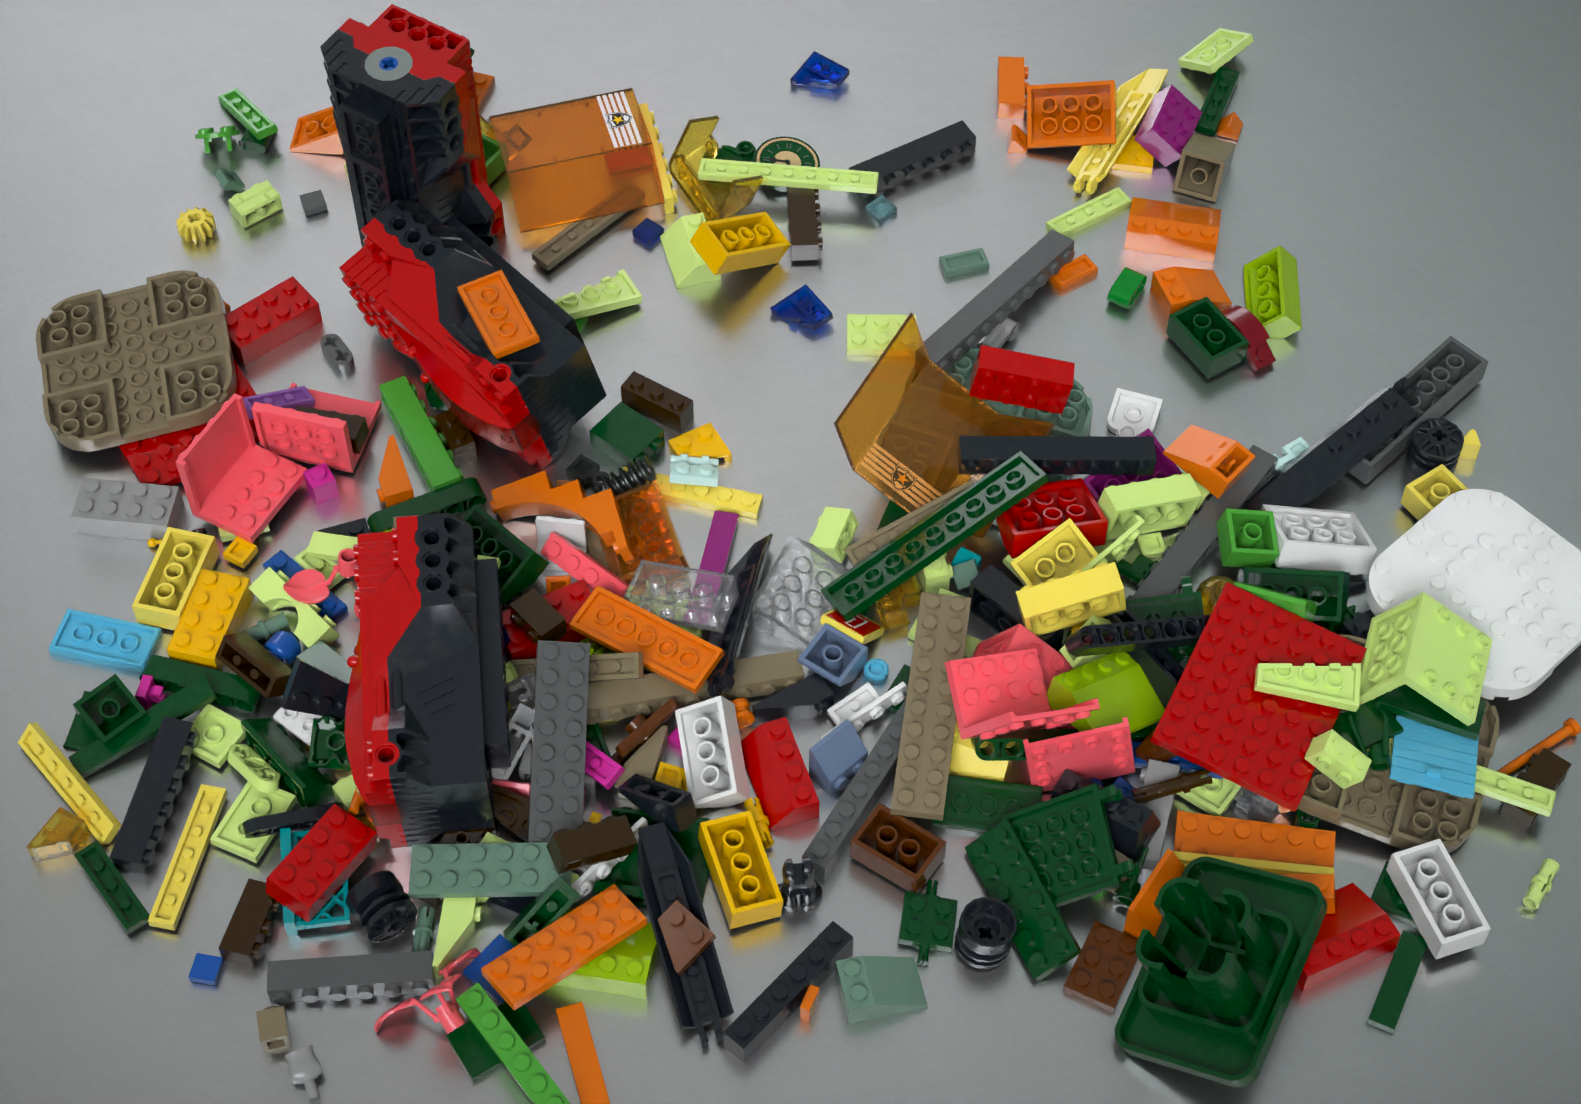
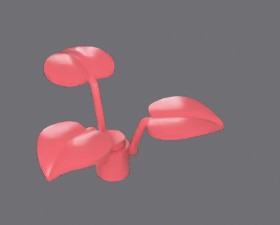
(310, 585)
(448, 1012)

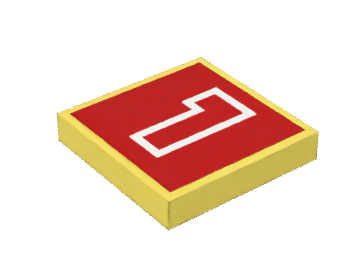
(858, 627)

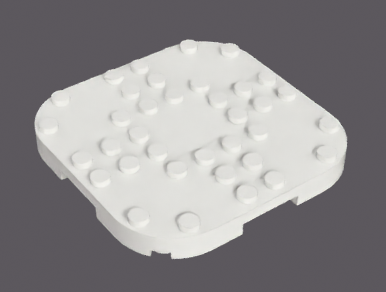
(1497, 573)

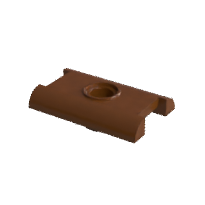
(642, 729)

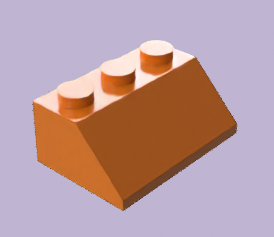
(1142, 911)

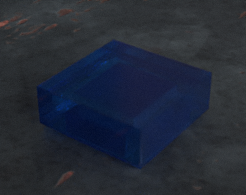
(648, 231)

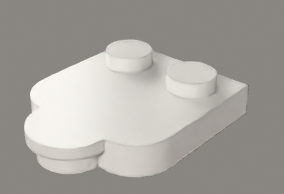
(1133, 413)

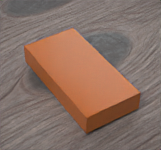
(1074, 272)

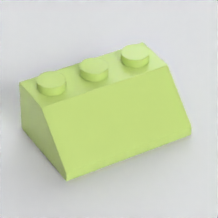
(684, 261)

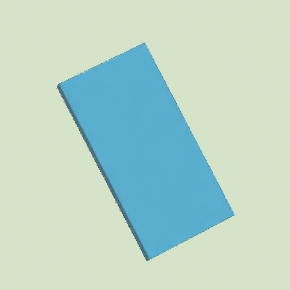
(105, 640)

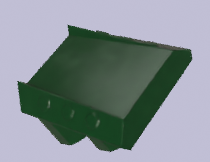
(328, 744)

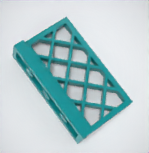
(293, 922)

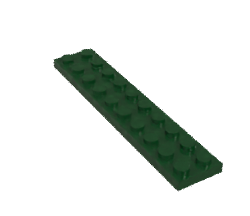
(934, 535)

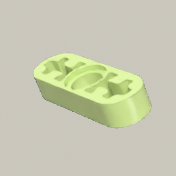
(253, 768)

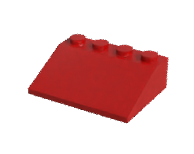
(1046, 510)
(1349, 937)

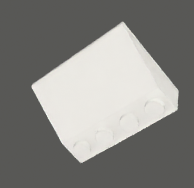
(1321, 540)

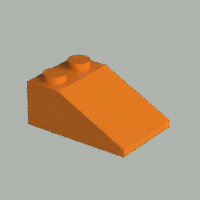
(317, 134)
(1182, 286)

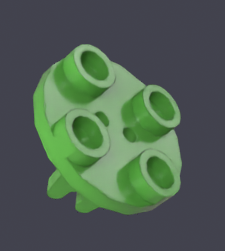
(209, 133)

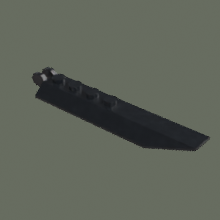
(1339, 449)
(748, 576)
(664, 877)

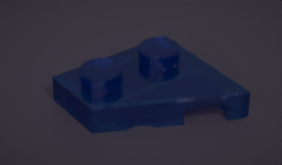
(820, 73)
(803, 309)

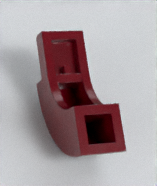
(1250, 327)

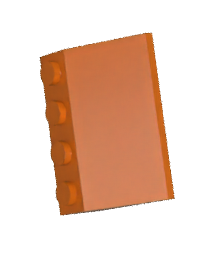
(1071, 114)
(1173, 229)

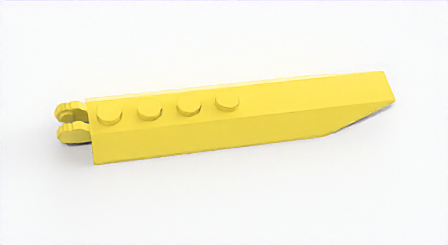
(1133, 101)

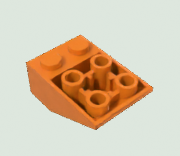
(1210, 458)

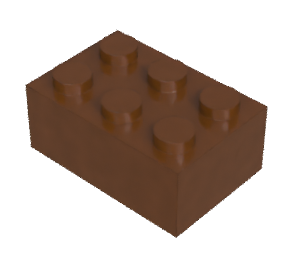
(897, 849)

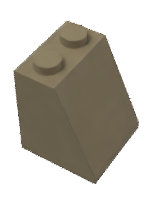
(1203, 166)

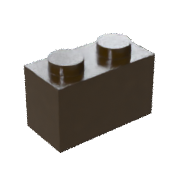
(456, 437)
(537, 618)

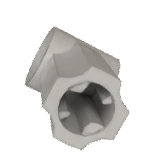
(1000, 334)

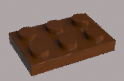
(1103, 967)

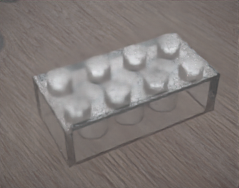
(684, 594)

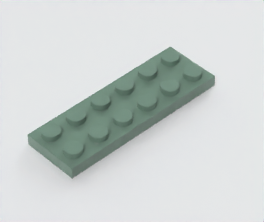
(481, 870)

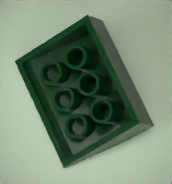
(519, 563)

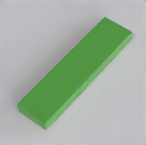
(247, 114)

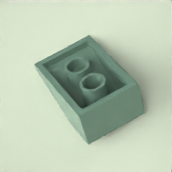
(878, 987)

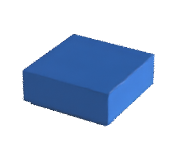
(206, 969)

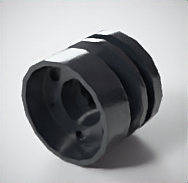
(1433, 444)
(381, 906)
(985, 932)

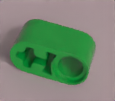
(1127, 288)

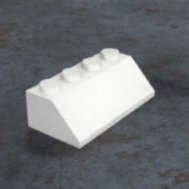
(712, 753)

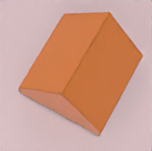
(1230, 127)
(1016, 140)
(557, 582)

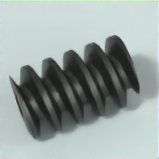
(632, 478)

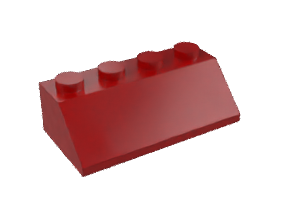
(779, 775)

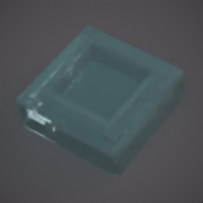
(881, 209)

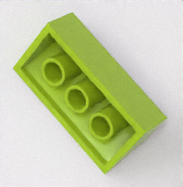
(1274, 292)

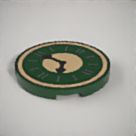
(787, 152)

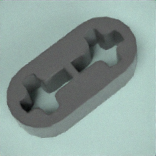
(340, 350)

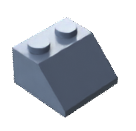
(834, 656)
(837, 758)

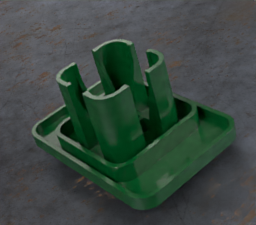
(1219, 969)

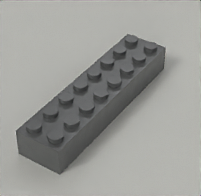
(1442, 381)
(558, 738)

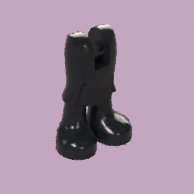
(799, 880)

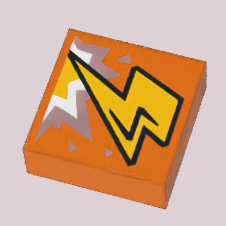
(809, 1003)

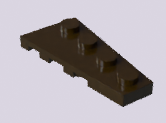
(511, 811)

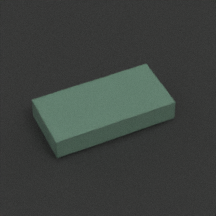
(964, 263)

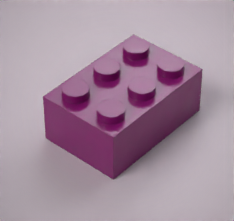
(1168, 125)

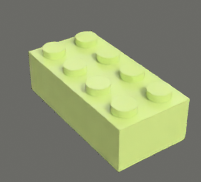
(1159, 502)

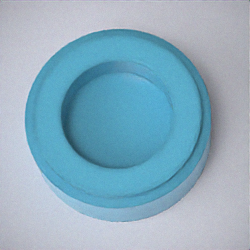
(876, 671)

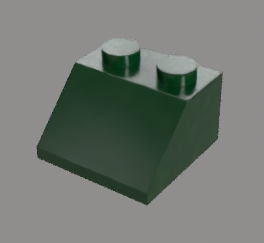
(109, 709)

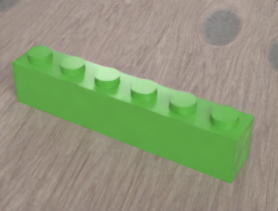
(419, 433)
(509, 1047)

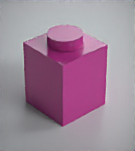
(321, 484)

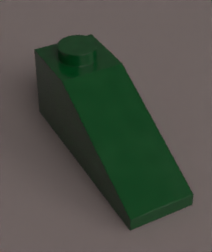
(541, 911)

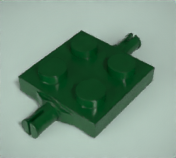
(927, 922)

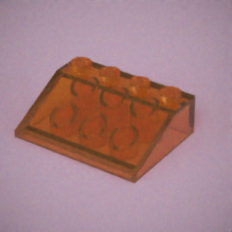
(648, 530)

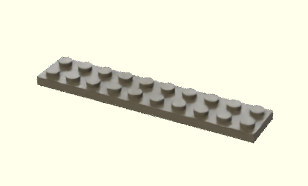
(929, 708)

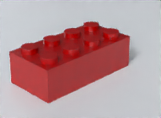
(271, 320)
(1021, 379)
(566, 602)
(321, 863)

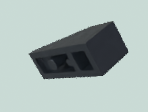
(799, 701)
(661, 801)

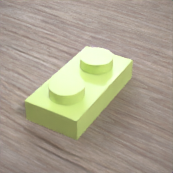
(322, 565)

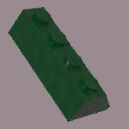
(1325, 587)
(288, 760)

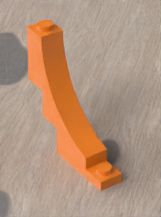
(538, 497)

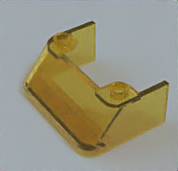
(713, 198)

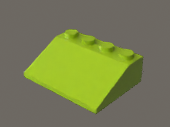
(1119, 689)
(621, 969)

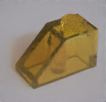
(59, 836)

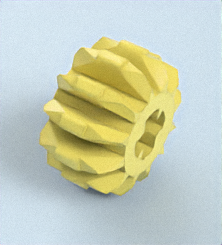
(196, 225)

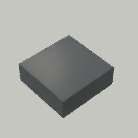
(313, 202)

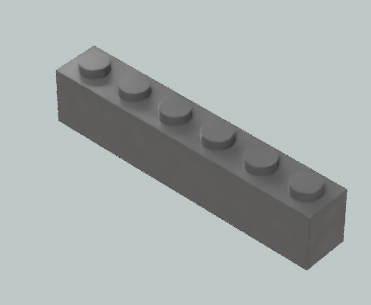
(350, 977)

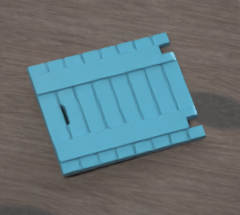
(1434, 759)

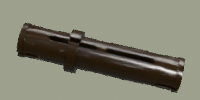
(1183, 782)

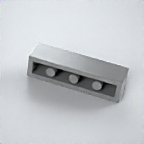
(1154, 773)

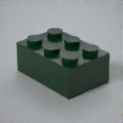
(1207, 337)

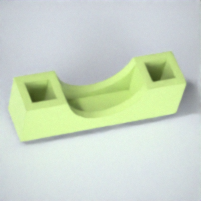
(310, 625)

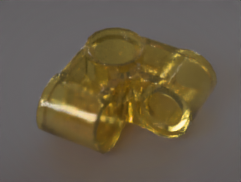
(892, 609)

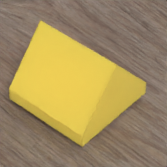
(1470, 446)

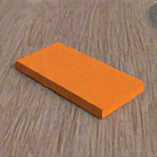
(498, 314)

